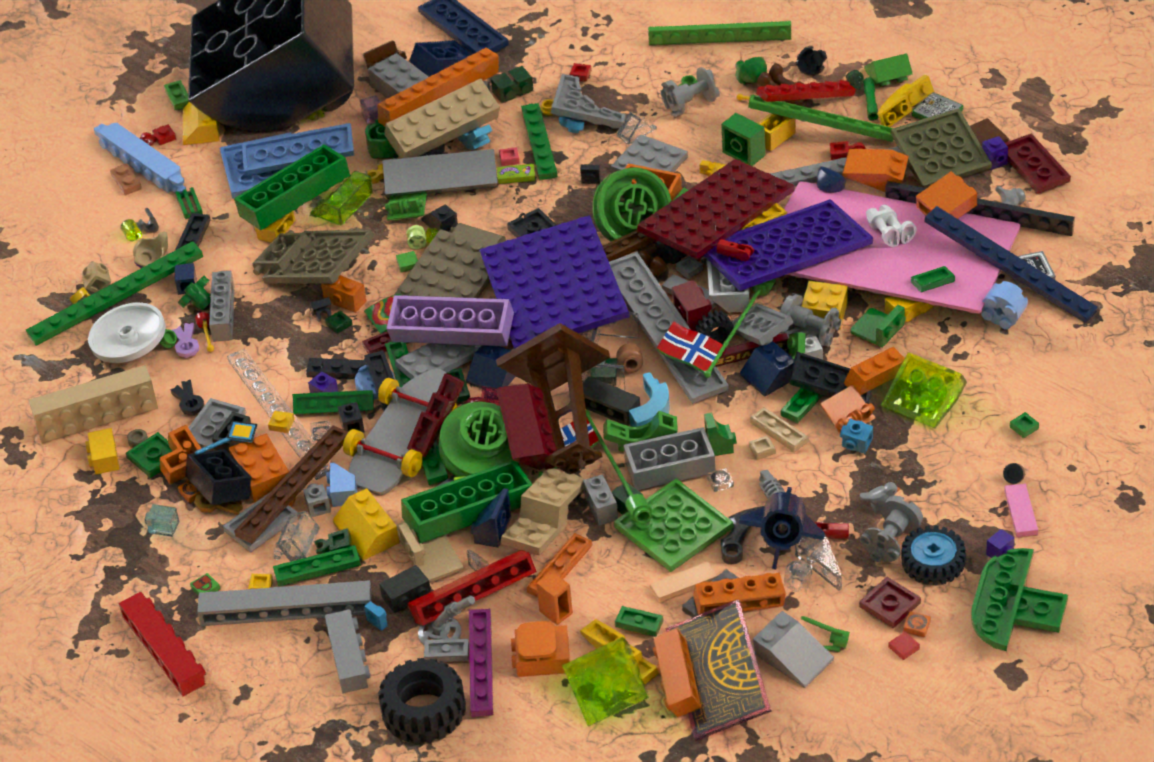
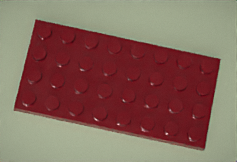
(715, 208)

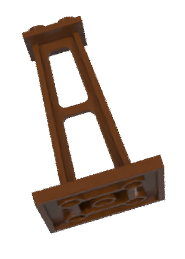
(548, 363)

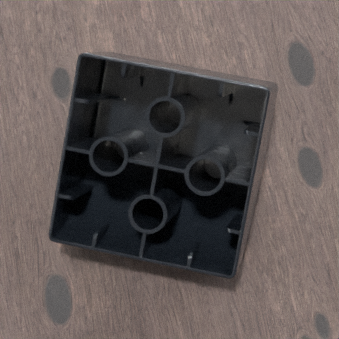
(270, 61)

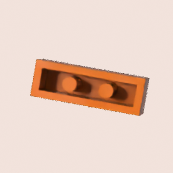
(875, 371)

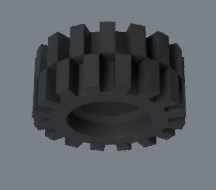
(712, 321)

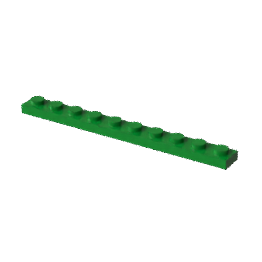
(113, 293)
(432, 463)

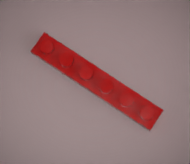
(805, 91)

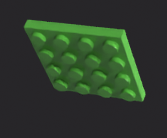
(678, 527)

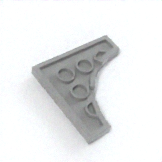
(573, 104)

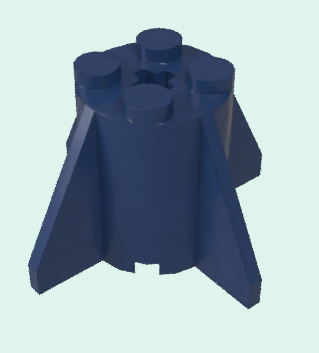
(782, 522)

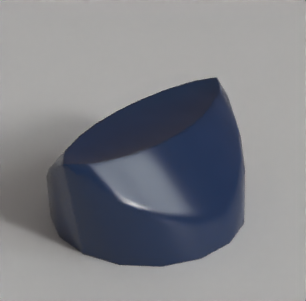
(830, 180)

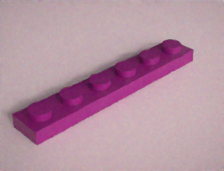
(480, 662)

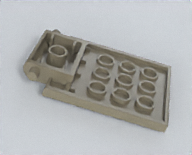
(310, 256)
(451, 265)

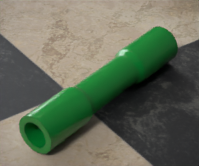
(869, 90)

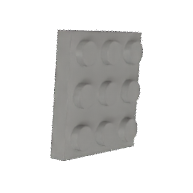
(651, 154)

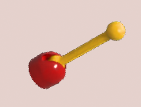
(204, 325)

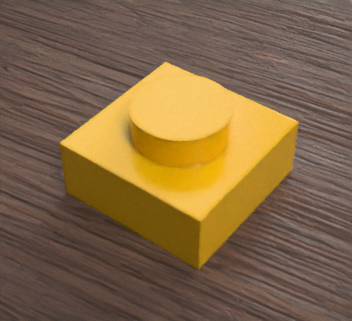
(281, 421)

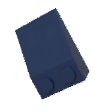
(437, 55)

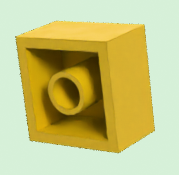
(824, 296)

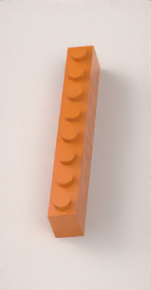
(474, 67)

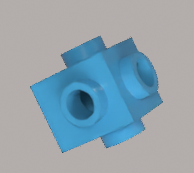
(856, 435)

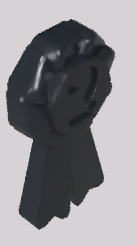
(189, 403)

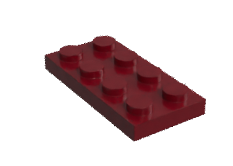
(1036, 164)

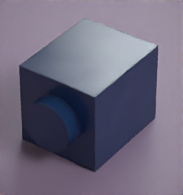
(184, 276)

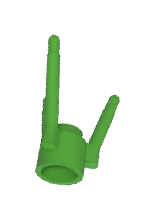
(838, 637)

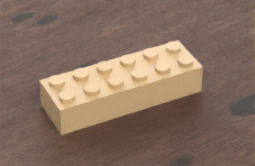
(442, 120)
(93, 404)

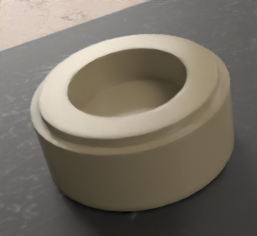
(136, 437)

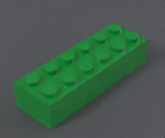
(292, 187)
(462, 500)

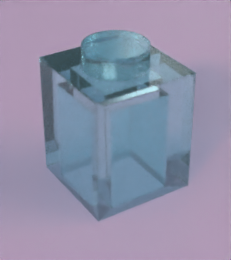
(162, 520)

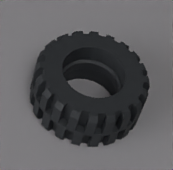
(418, 679)

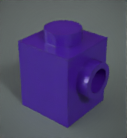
(996, 152)

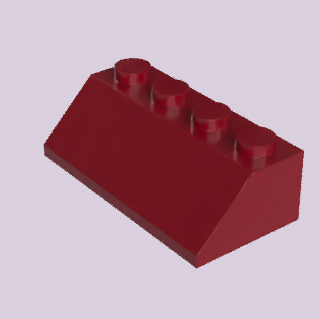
(526, 424)

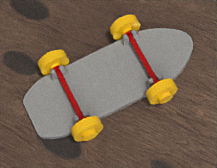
(383, 456)

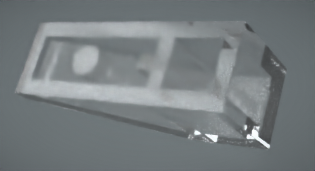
(820, 558)

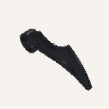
(734, 539)

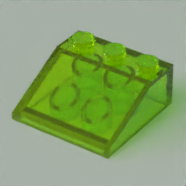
(924, 390)
(606, 681)

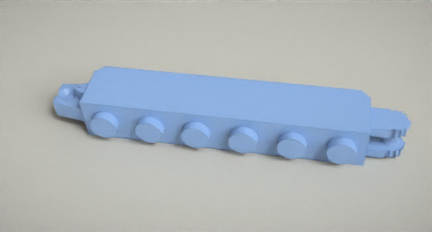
(140, 157)

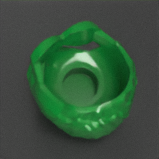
(750, 69)

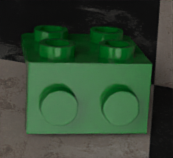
(879, 326)

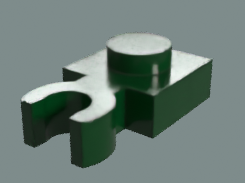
(335, 541)

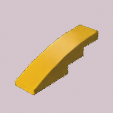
(601, 634)

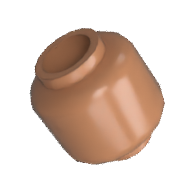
(630, 357)

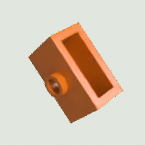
(345, 293)
(554, 598)

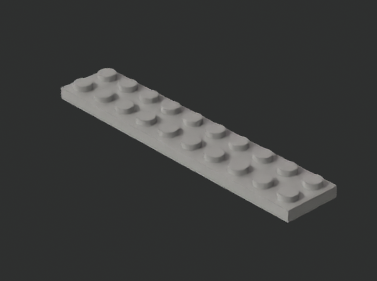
(655, 316)

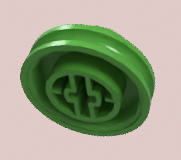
(618, 194)
(462, 452)

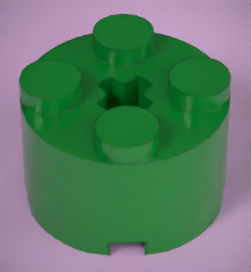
(377, 143)

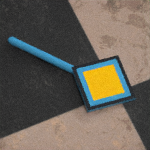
(238, 432)

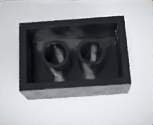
(218, 476)

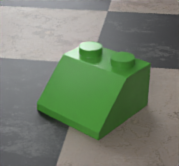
(889, 69)

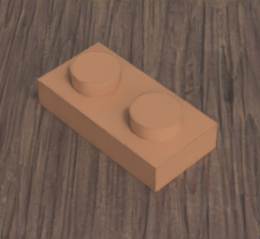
(125, 179)

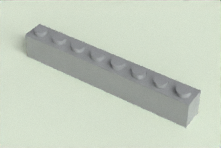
(282, 603)

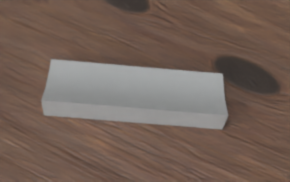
(440, 173)

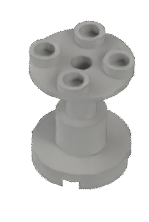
(676, 96)
(804, 317)
(899, 518)

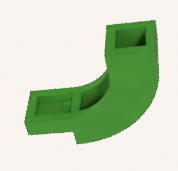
(660, 425)

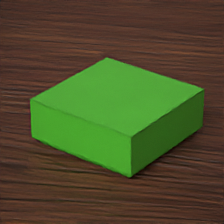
(406, 261)

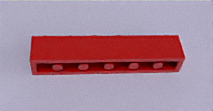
(476, 584)
(162, 643)

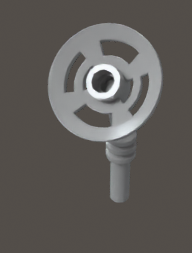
(441, 626)

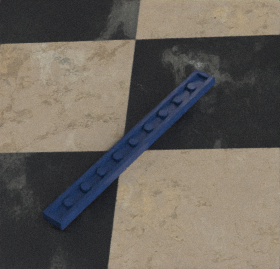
(1011, 264)

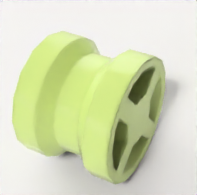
(416, 237)

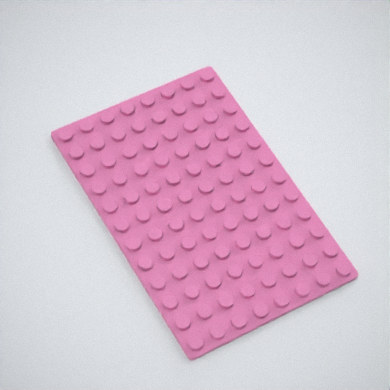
(890, 269)

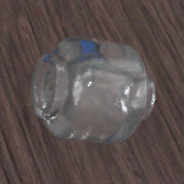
(797, 576)

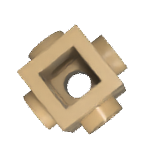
(95, 276)

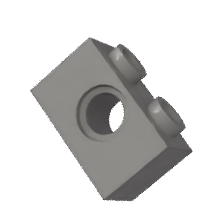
(600, 499)

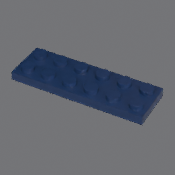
(463, 25)

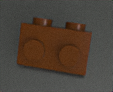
(381, 53)

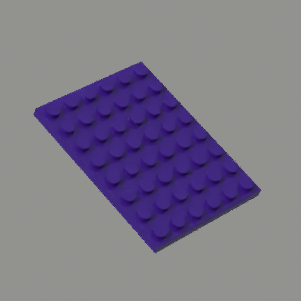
(555, 280)

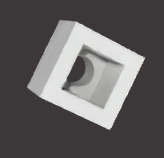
(813, 347)

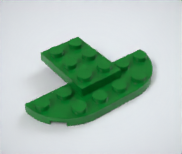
(1005, 600)

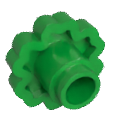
(196, 294)

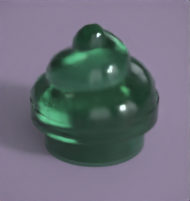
(855, 79)

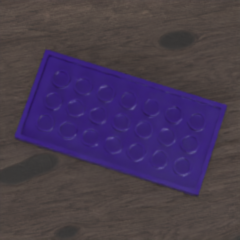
(791, 244)

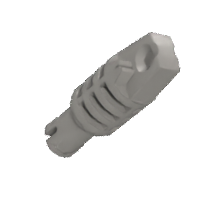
(769, 484)

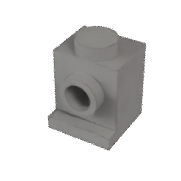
(314, 495)

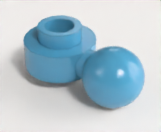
(573, 125)

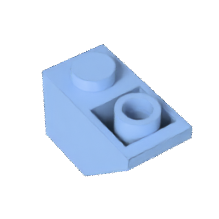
(341, 484)

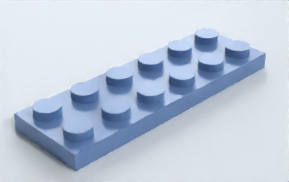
(284, 150)

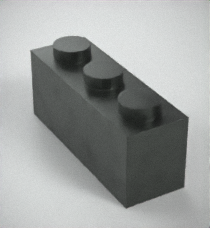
(609, 400)

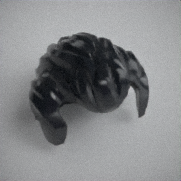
(811, 61)

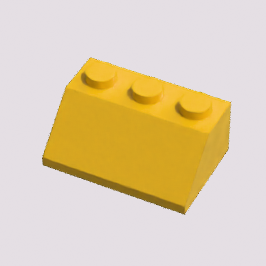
(198, 127)
(368, 523)

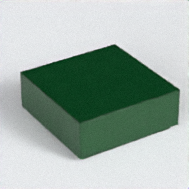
(338, 322)

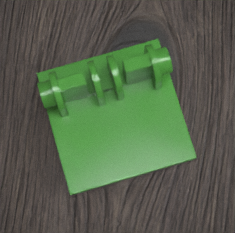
(406, 206)

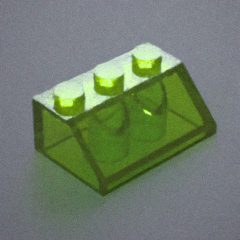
(344, 198)

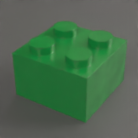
(743, 139)

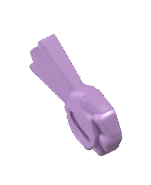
(186, 344)

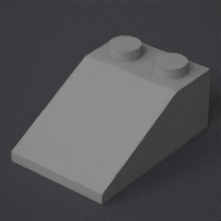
(791, 649)

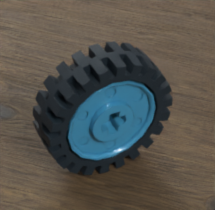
(933, 555)

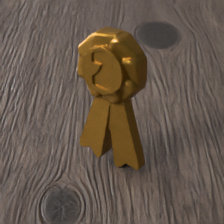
(204, 505)

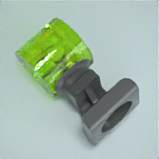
(133, 230)

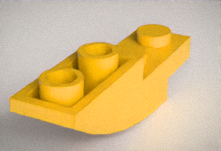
(903, 100)

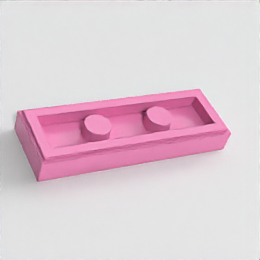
(1021, 510)

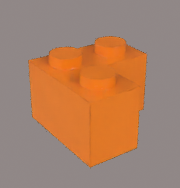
(174, 463)

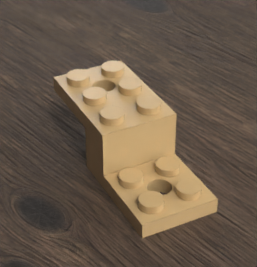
(543, 511)

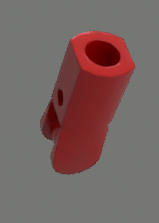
(734, 250)
(834, 530)

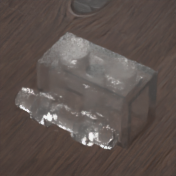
(296, 537)

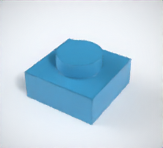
(376, 615)

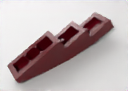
(438, 408)

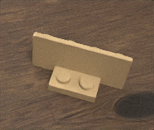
(434, 557)

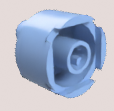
(1004, 304)

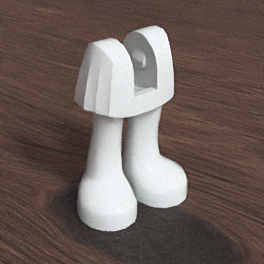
(889, 226)

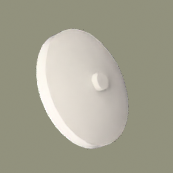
(126, 332)

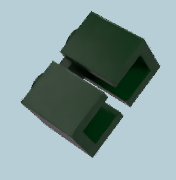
(506, 89)

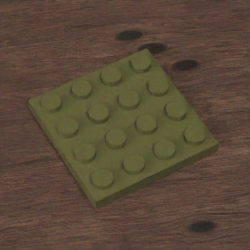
(941, 146)

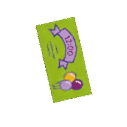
(515, 173)

